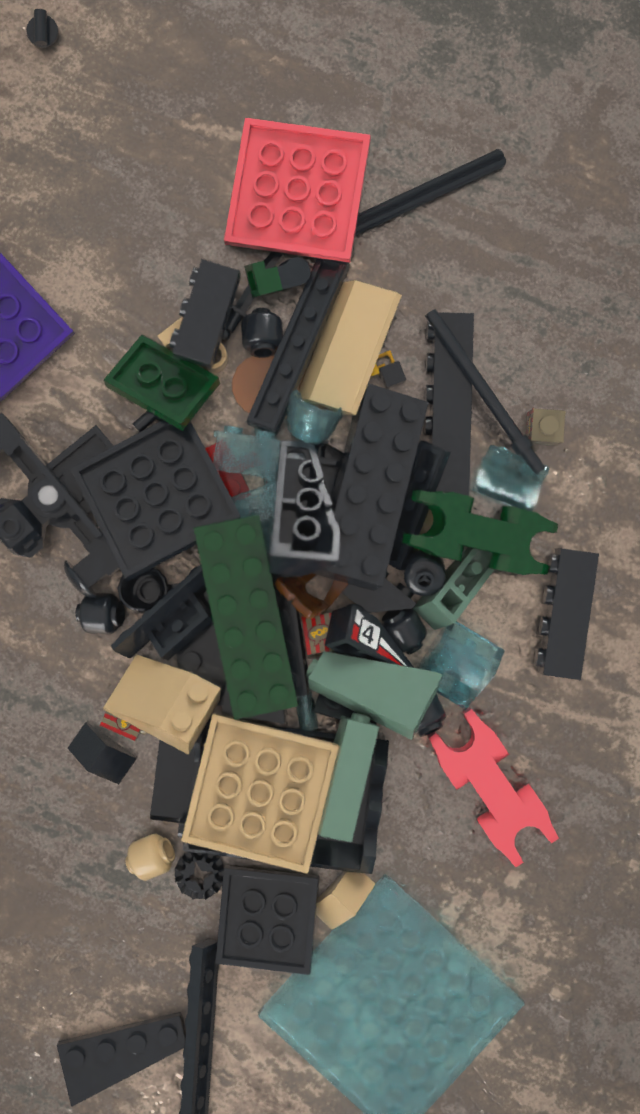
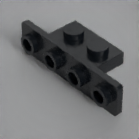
(171, 621)

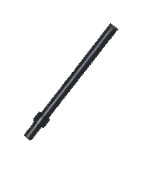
(520, 443)

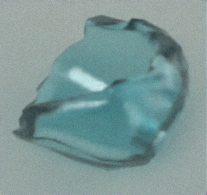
(309, 422)

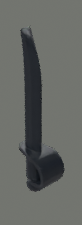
(245, 301)

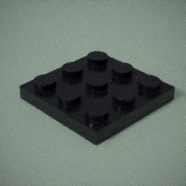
(267, 920)

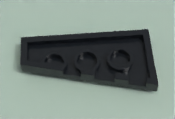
(111, 1055)

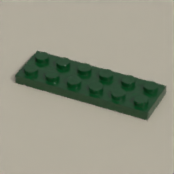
(245, 616)

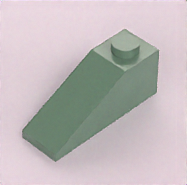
(461, 585)

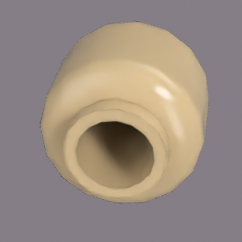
(150, 857)

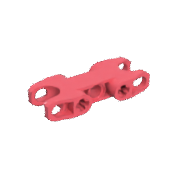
(508, 809)

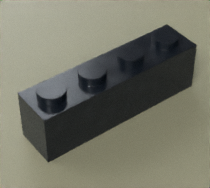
(567, 613)

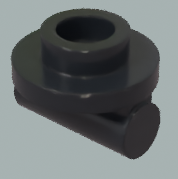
(42, 29)

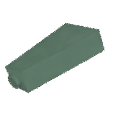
(384, 691)
(356, 746)

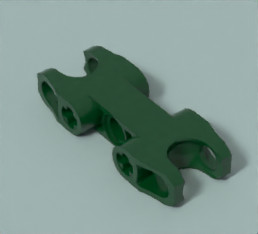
(457, 527)

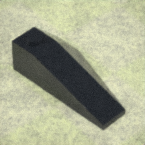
(304, 524)

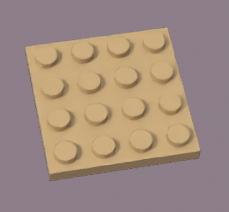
(260, 793)

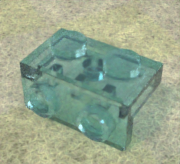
(246, 453)
(508, 478)

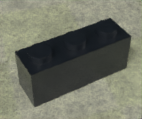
(205, 313)

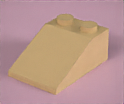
(164, 701)

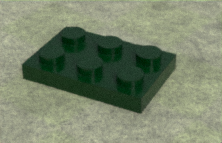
(161, 382)

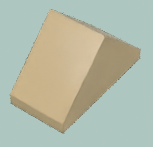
(343, 898)

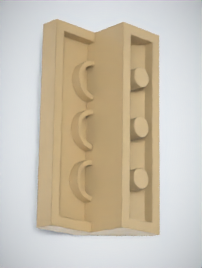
(349, 346)

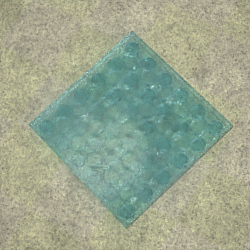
(391, 1006)

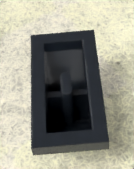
(101, 754)

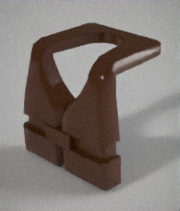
(309, 606)

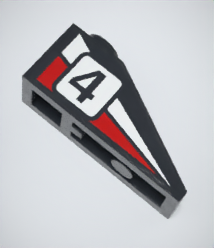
(362, 636)

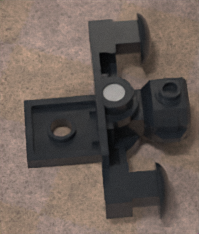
(56, 501)

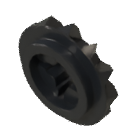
(192, 887)

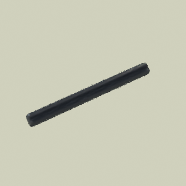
(430, 190)

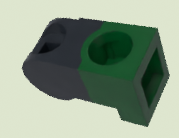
(286, 275)

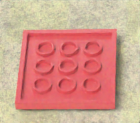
(297, 190)

